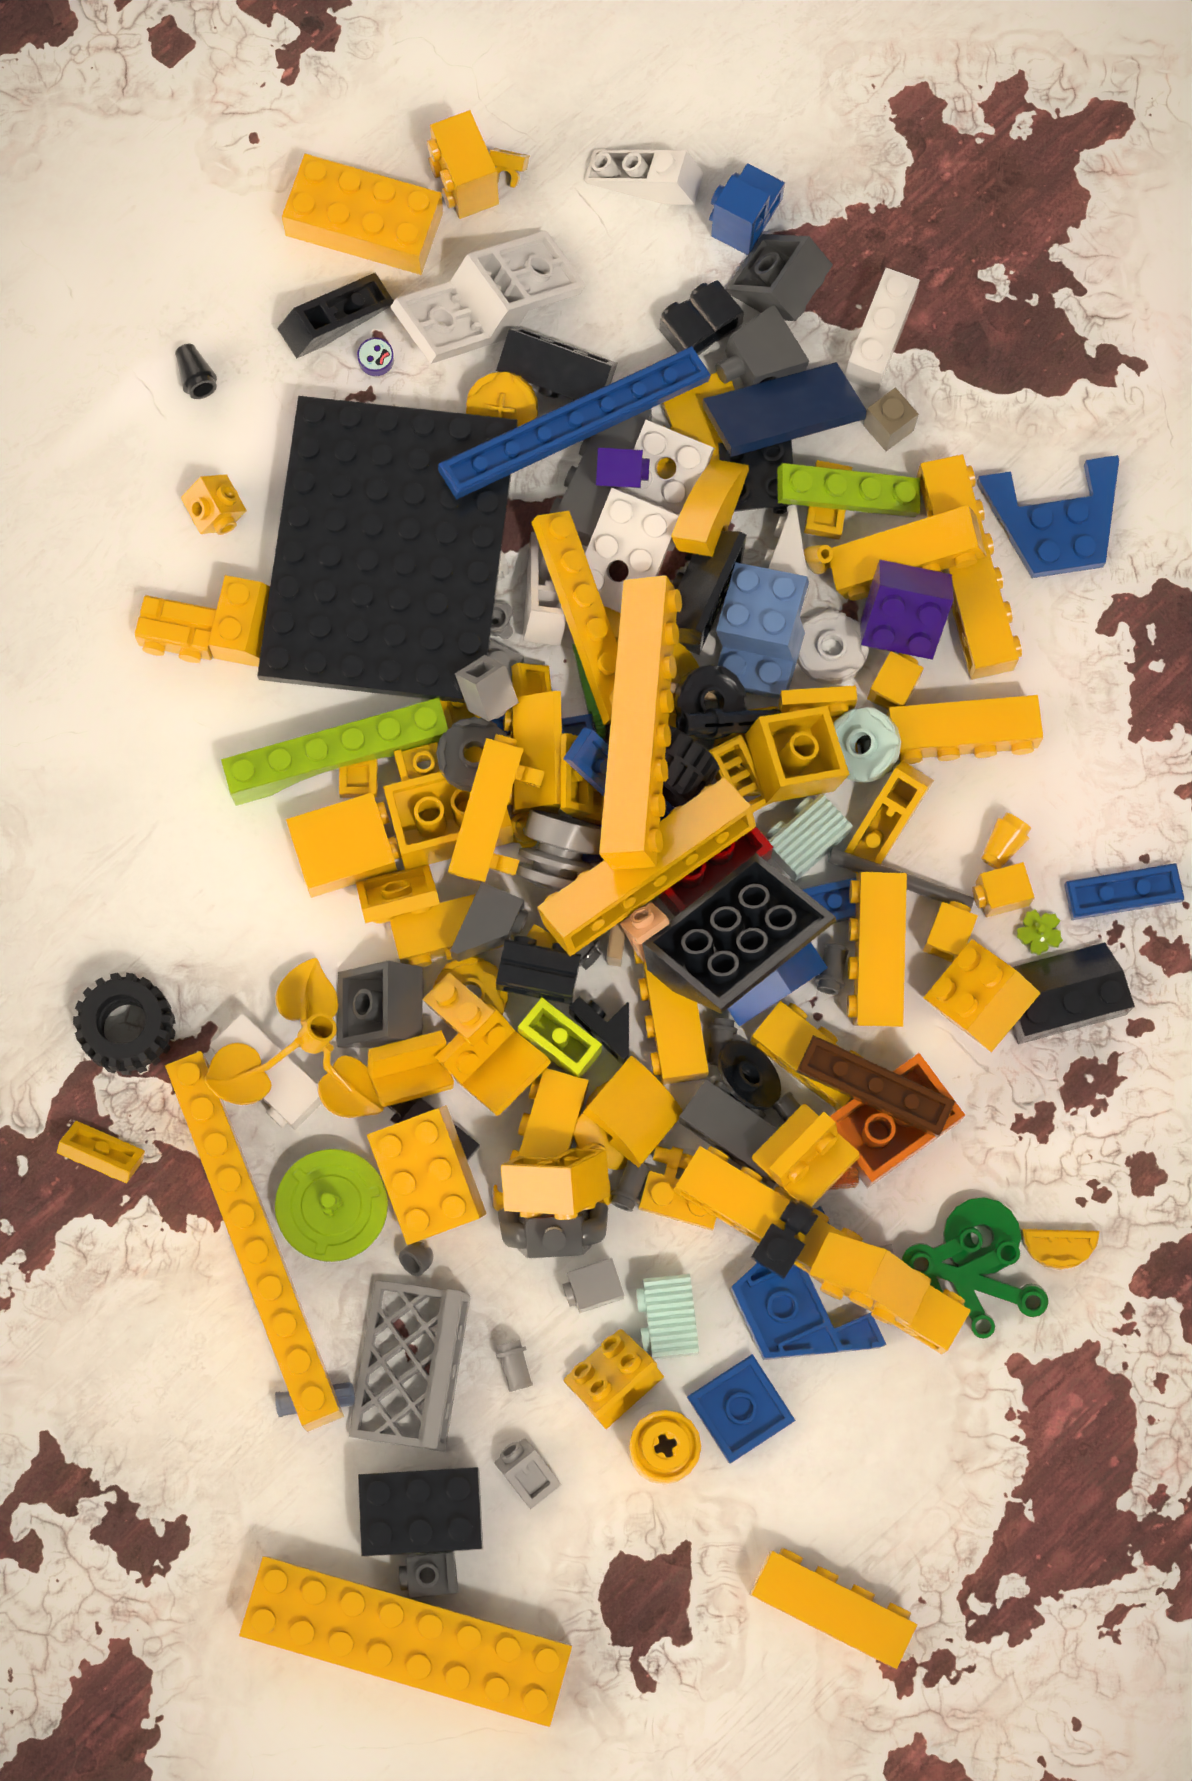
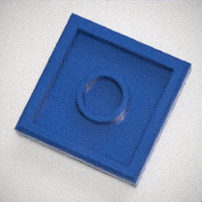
(740, 1409)

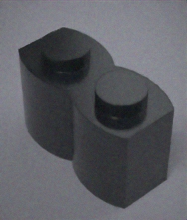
(701, 319)

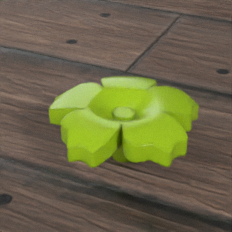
(1039, 932)

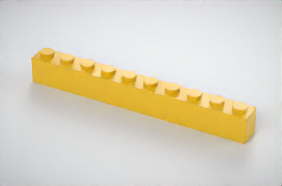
(255, 1244)

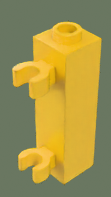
(486, 810)

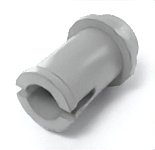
(514, 1365)

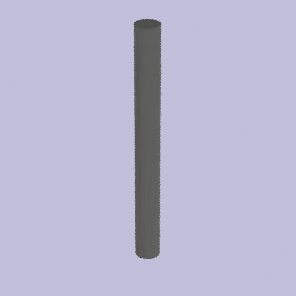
(913, 883)

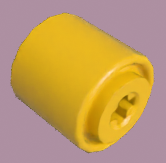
(654, 1465)

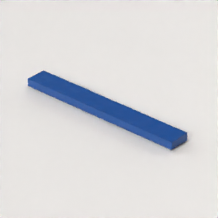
(573, 422)

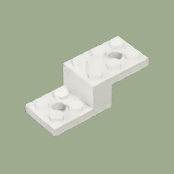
(487, 296)
(640, 521)

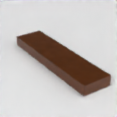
(875, 1086)

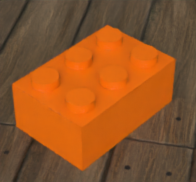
(883, 1139)

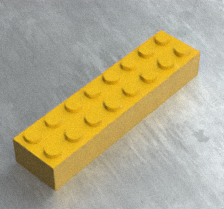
(406, 1641)

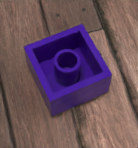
(906, 609)

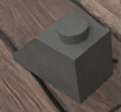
(489, 922)

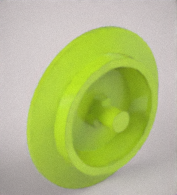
(331, 1205)

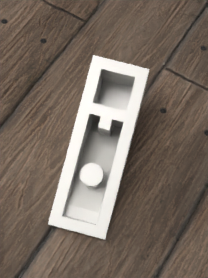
(543, 613)

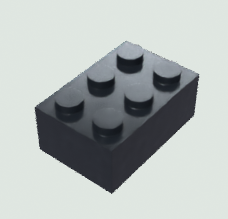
(420, 1512)

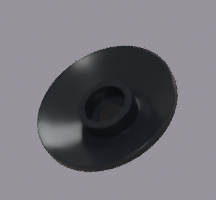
(749, 1075)

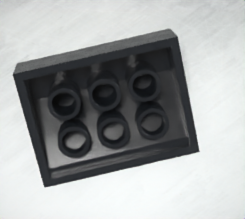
(735, 935)

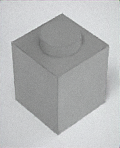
(486, 688)
(593, 1286)

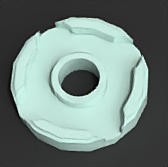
(884, 743)

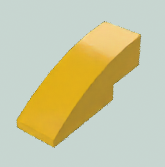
(709, 507)

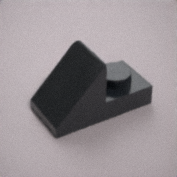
(611, 1034)

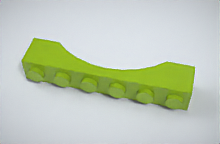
(283, 764)

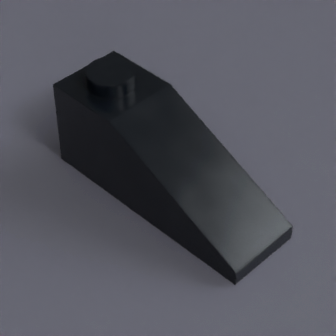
(333, 314)

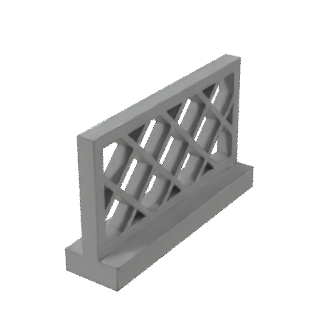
(442, 1373)

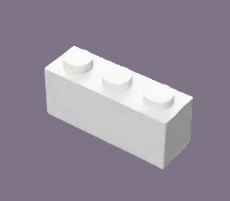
(882, 329)
(292, 1091)

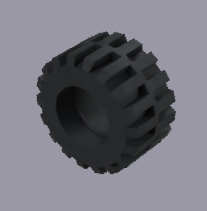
(689, 768)
(108, 997)

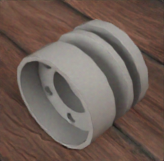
(559, 849)

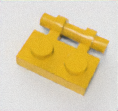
(663, 1201)

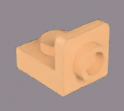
(642, 925)

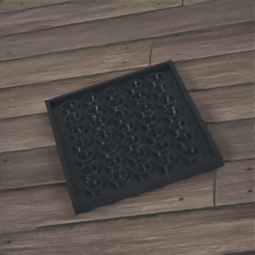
(375, 559)

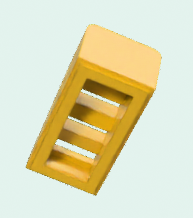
(744, 757)

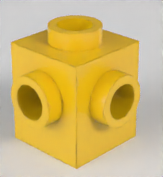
(213, 504)

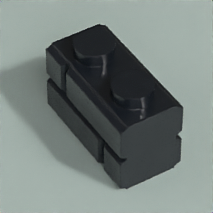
(538, 970)

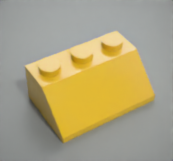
(538, 730)
(429, 818)

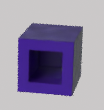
(621, 468)

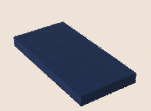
(784, 409)

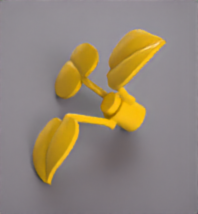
(311, 998)

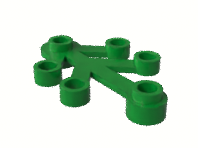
(968, 1278)

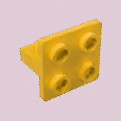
(806, 1155)
(614, 1377)

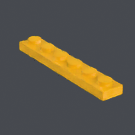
(580, 604)

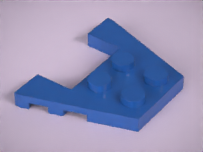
(1062, 533)
(790, 1317)

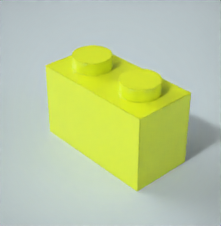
(560, 1039)

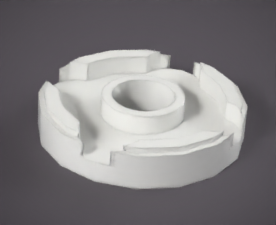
(829, 668)

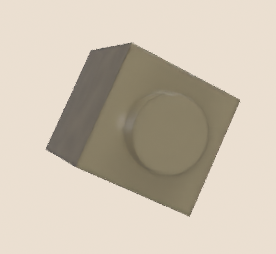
(890, 419)

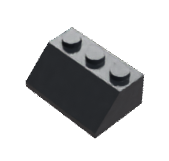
(705, 588)
(1074, 992)

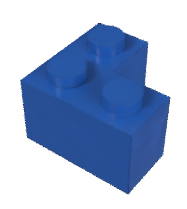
(745, 207)
(779, 984)

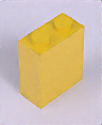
(343, 844)

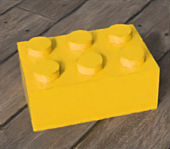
(426, 1175)

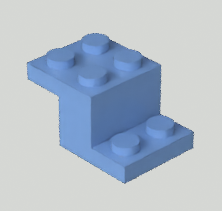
(762, 628)

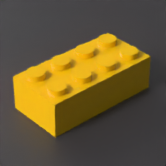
(362, 214)

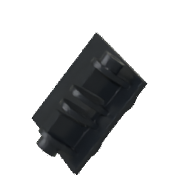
(761, 482)

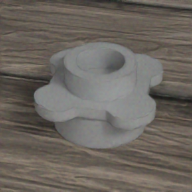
(503, 614)

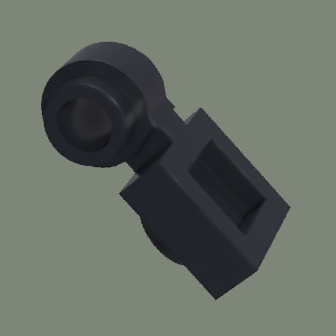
(779, 1247)

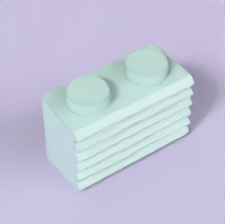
(807, 835)
(669, 1316)

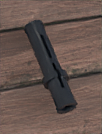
(718, 722)

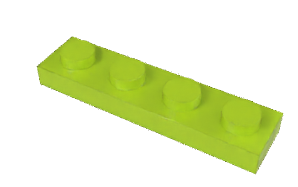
(848, 490)

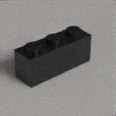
(554, 365)

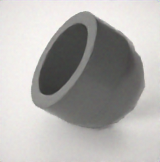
(416, 1258)

